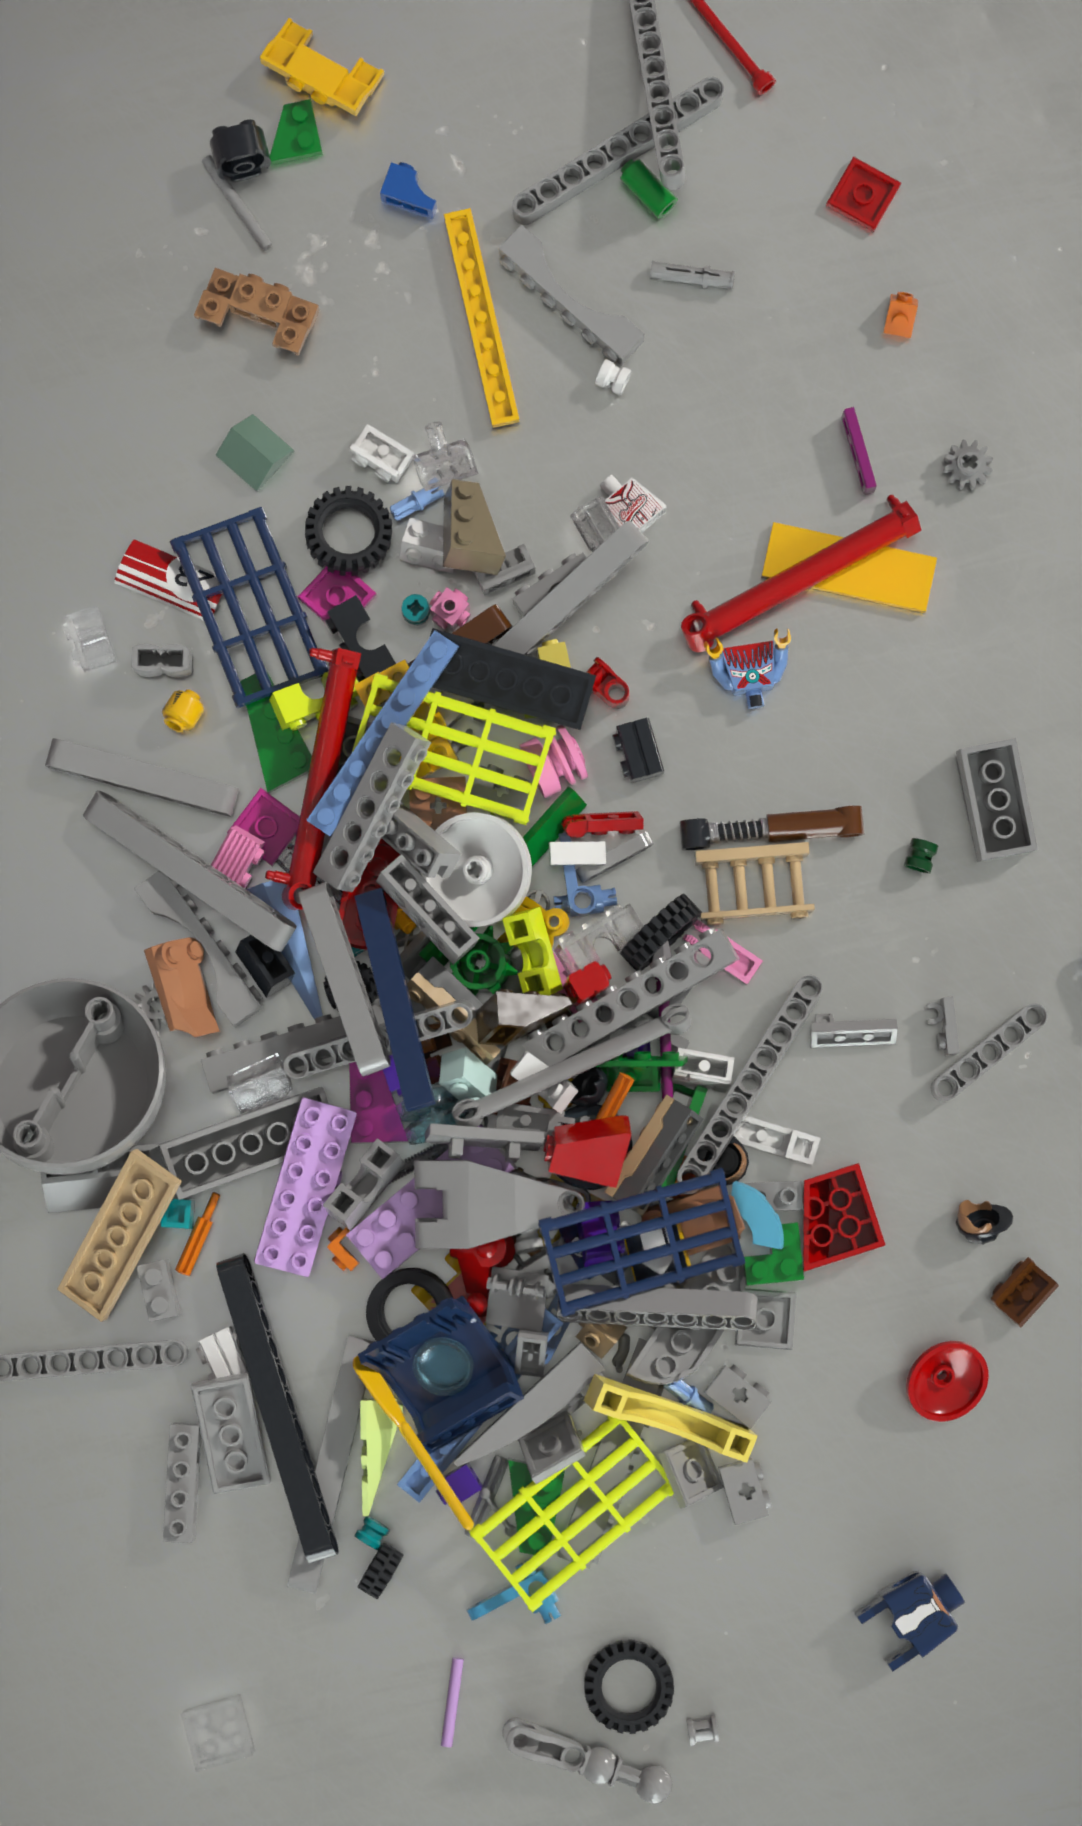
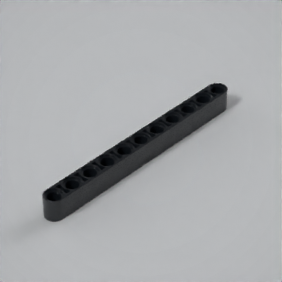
(277, 1408)

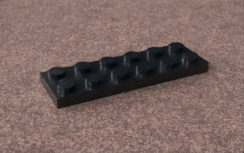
(516, 682)

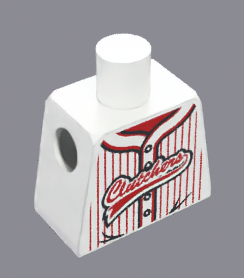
(632, 503)

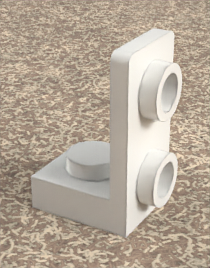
(558, 1095)

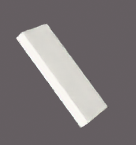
(577, 853)

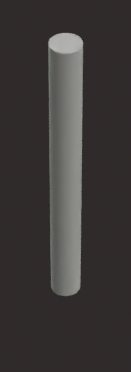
(238, 205)

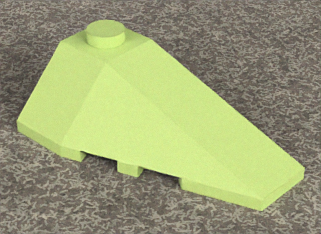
(377, 1437)

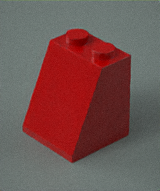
(589, 1149)

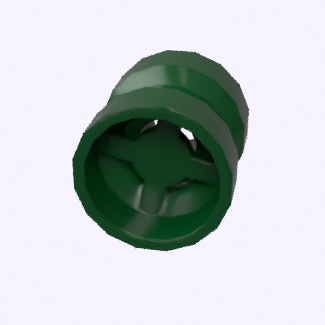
(921, 855)

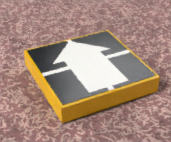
(651, 1240)

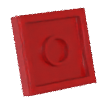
(863, 194)

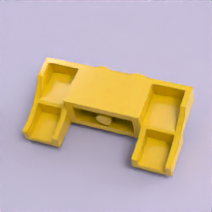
(316, 74)
(438, 744)

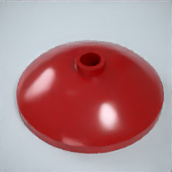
(955, 1389)

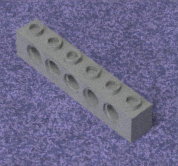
(359, 814)

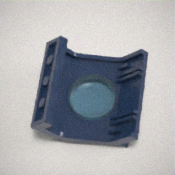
(445, 1372)

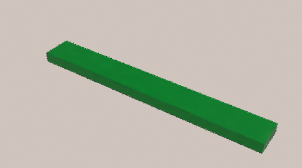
(537, 841)

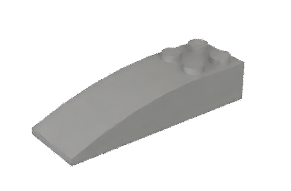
(544, 1399)

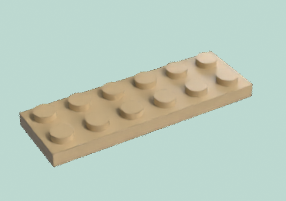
(119, 1235)

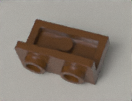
(1023, 1291)

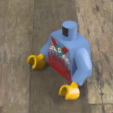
(750, 667)

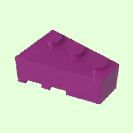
(374, 1109)

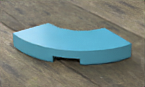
(759, 1215)

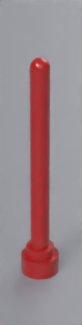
(762, 80)

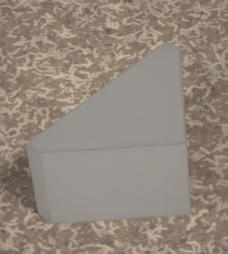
(531, 1353)

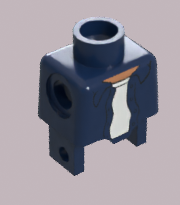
(919, 1613)

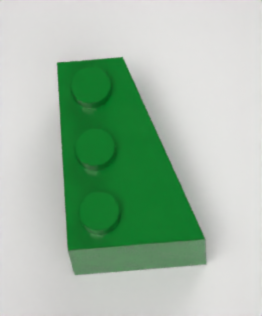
(520, 1478)

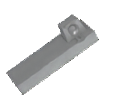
(851, 1033)

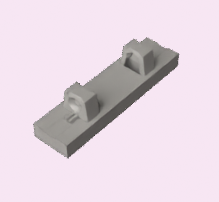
(461, 1136)

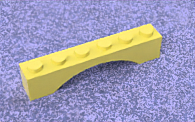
(653, 1410)

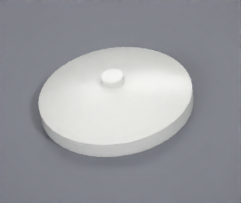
(491, 871)

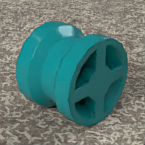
(415, 615)
(372, 1532)

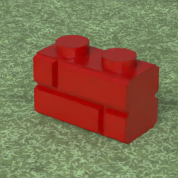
(588, 982)

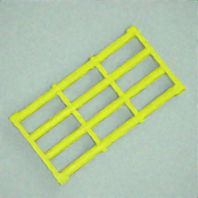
(482, 743)
(561, 1539)

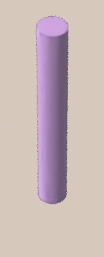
(452, 1702)

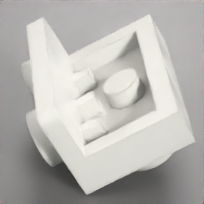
(381, 454)
(423, 545)

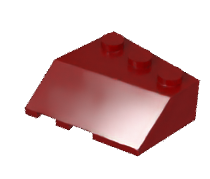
(838, 1218)

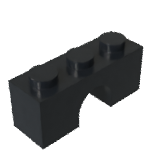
(345, 621)

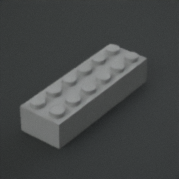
(233, 1146)

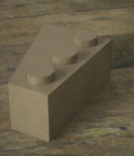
(469, 531)

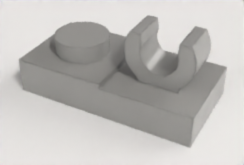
(948, 1038)

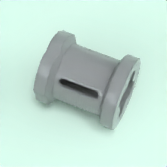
(710, 1724)

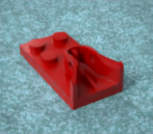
(383, 856)

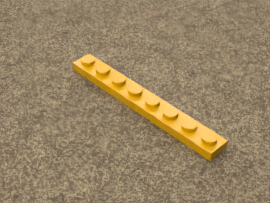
(481, 318)

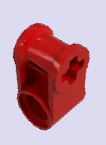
(605, 682)

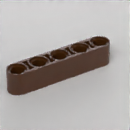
(485, 627)

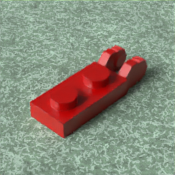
(602, 823)

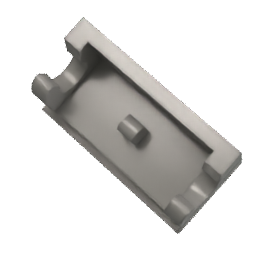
(515, 567)

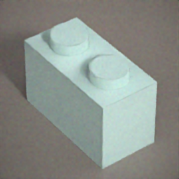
(466, 1075)

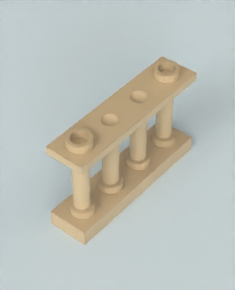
(766, 857)

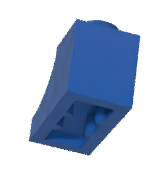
(402, 191)

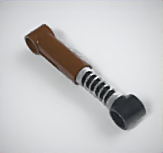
(836, 822)

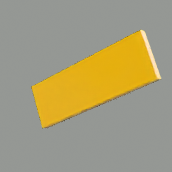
(884, 577)

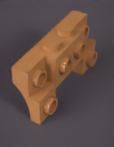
(259, 302)

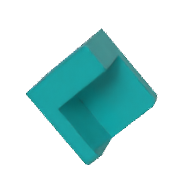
(179, 1214)

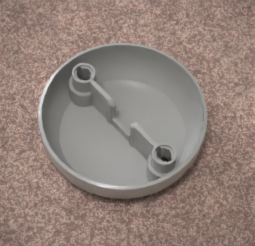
(76, 1081)

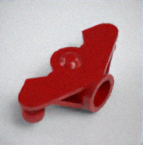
(477, 1266)

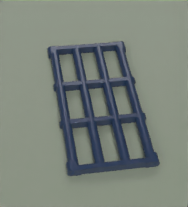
(253, 578)
(671, 1248)

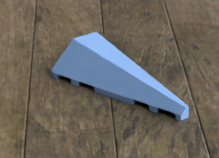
(296, 949)

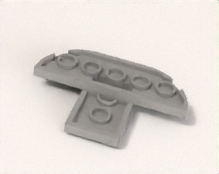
(677, 1351)

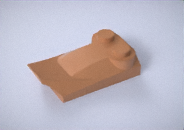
(182, 986)
(701, 1224)

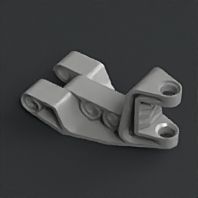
(486, 1203)

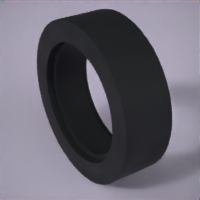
(377, 1298)

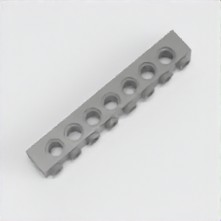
(721, 957)

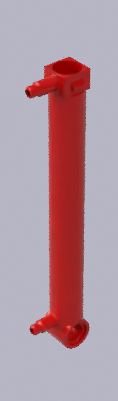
(707, 626)
(322, 771)

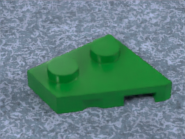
(296, 134)

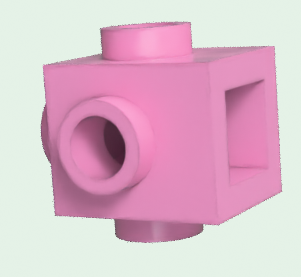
(453, 618)

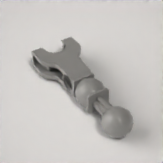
(596, 1764)

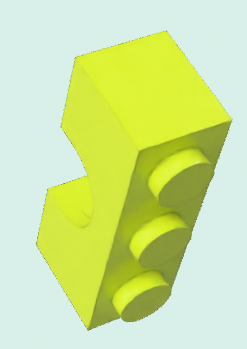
(295, 708)
(529, 934)

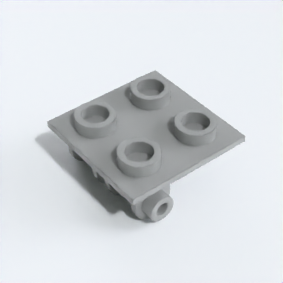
(516, 1299)

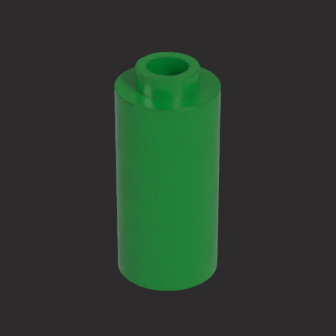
(648, 188)

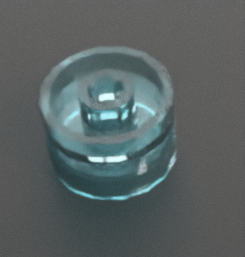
(435, 1114)

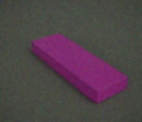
(858, 451)

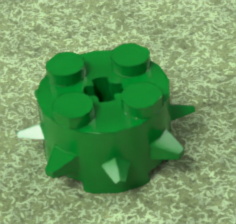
(496, 968)

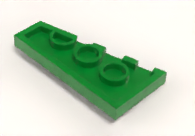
(280, 751)

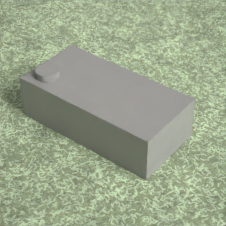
(996, 800)

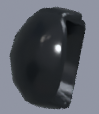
(590, 1086)

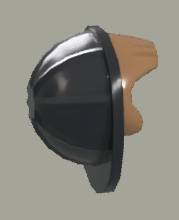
(733, 1160)
(982, 1221)

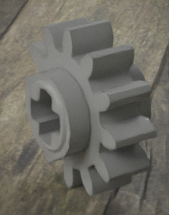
(969, 474)

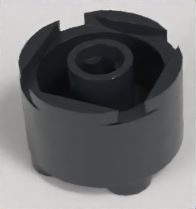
(239, 150)

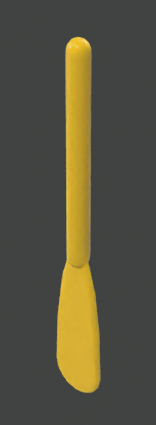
(382, 1394)

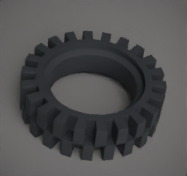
(348, 500)
(665, 926)
(629, 1721)

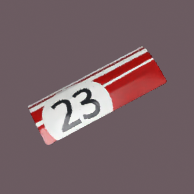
(163, 578)

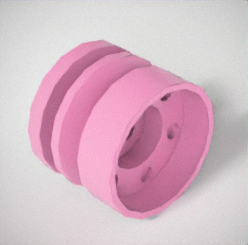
(561, 759)

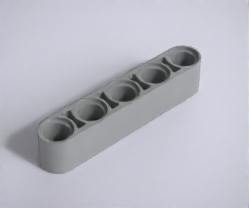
(998, 1042)

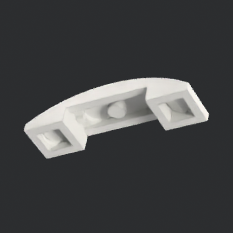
(773, 1138)

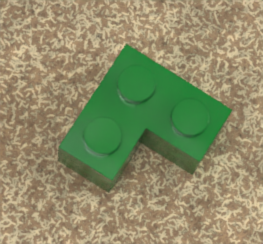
(780, 1264)

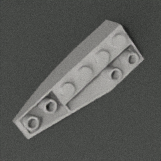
(88, 1188)

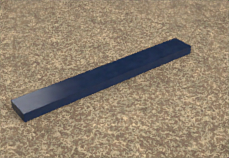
(395, 1000)

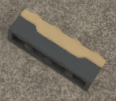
(437, 986)
(656, 1150)

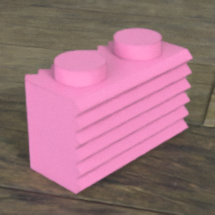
(238, 855)

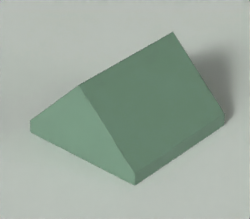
(253, 451)

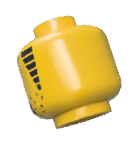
(182, 710)

